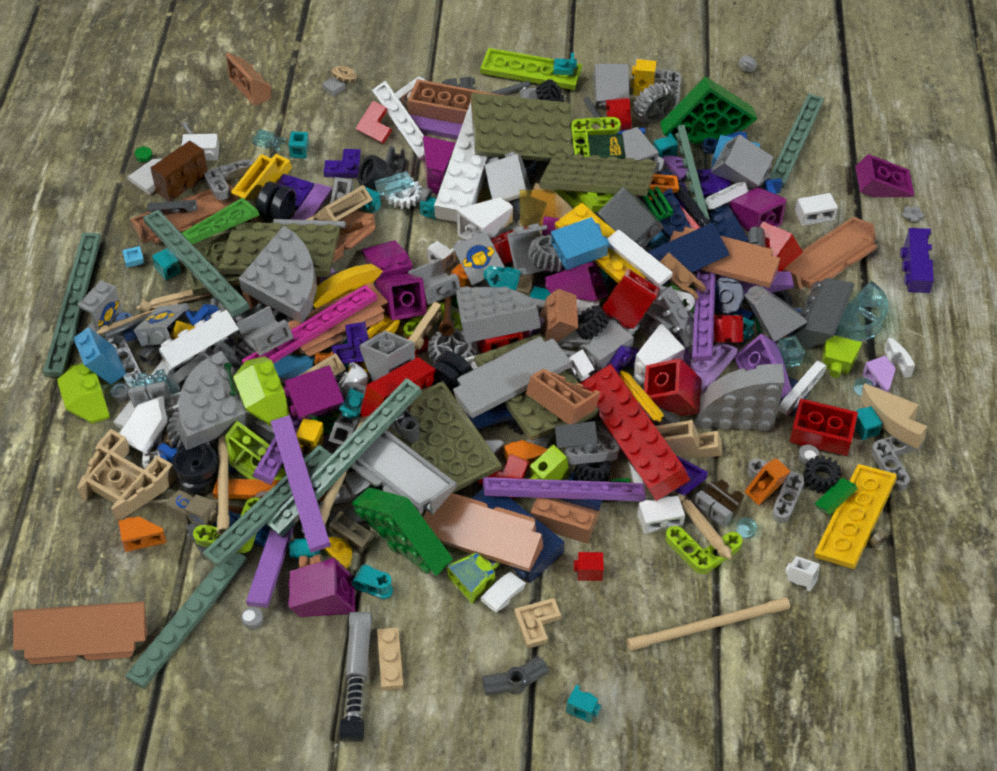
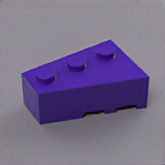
(916, 261)

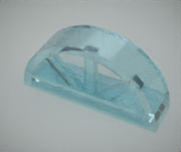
(870, 296)

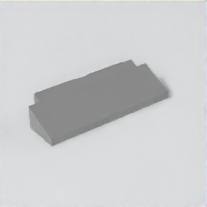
(508, 375)
(404, 473)

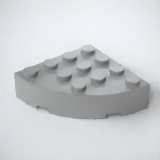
(283, 276)
(495, 312)
(743, 399)
(206, 405)

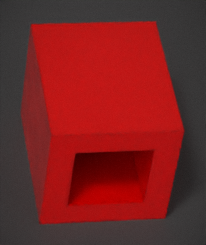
(589, 566)

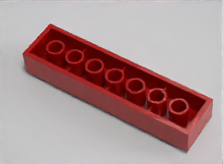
(636, 434)

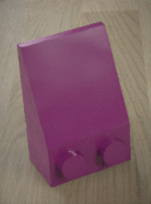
(883, 178)
(389, 258)

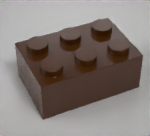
(179, 171)

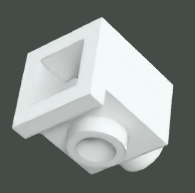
(440, 251)
(580, 365)
(803, 572)

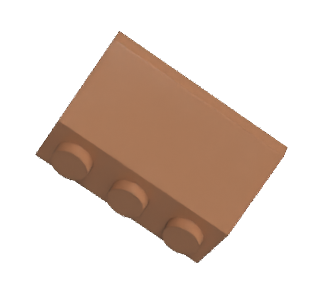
(247, 80)
(565, 518)

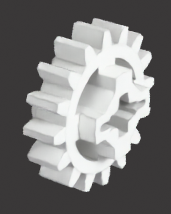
(405, 197)

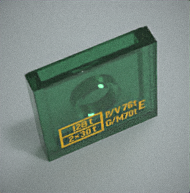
(606, 146)

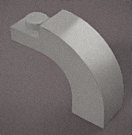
(345, 425)

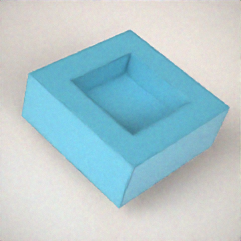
(133, 256)

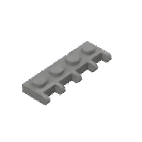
(678, 316)

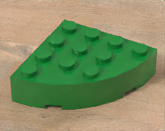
(708, 113)
(403, 529)

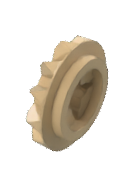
(344, 74)

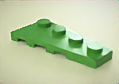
(224, 219)

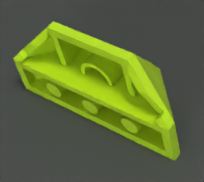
(261, 390)
(83, 394)
(246, 450)

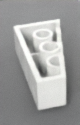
(193, 342)

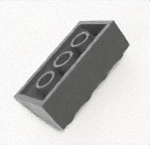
(823, 311)

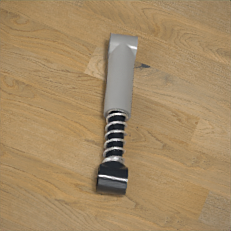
(356, 673)

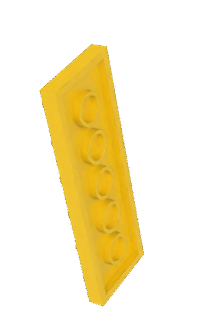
(613, 263)
(856, 517)

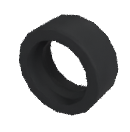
(371, 170)

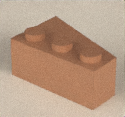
(560, 397)

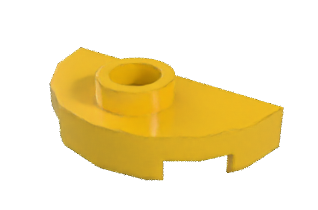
(340, 551)

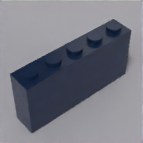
(552, 544)

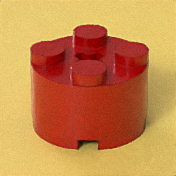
(620, 109)
(728, 328)

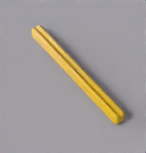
(642, 398)

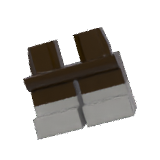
(718, 502)

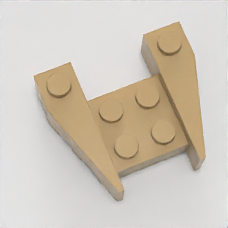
(120, 479)

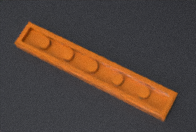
(247, 488)

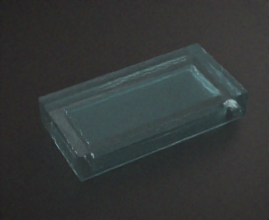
(394, 183)

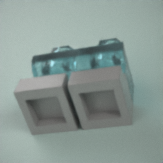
(149, 387)

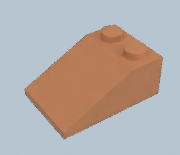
(559, 315)

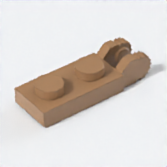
(682, 276)

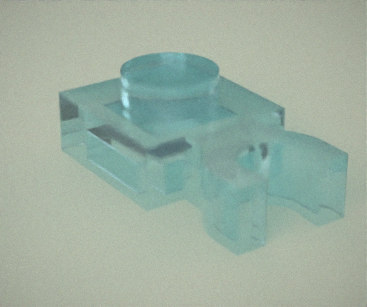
(266, 139)

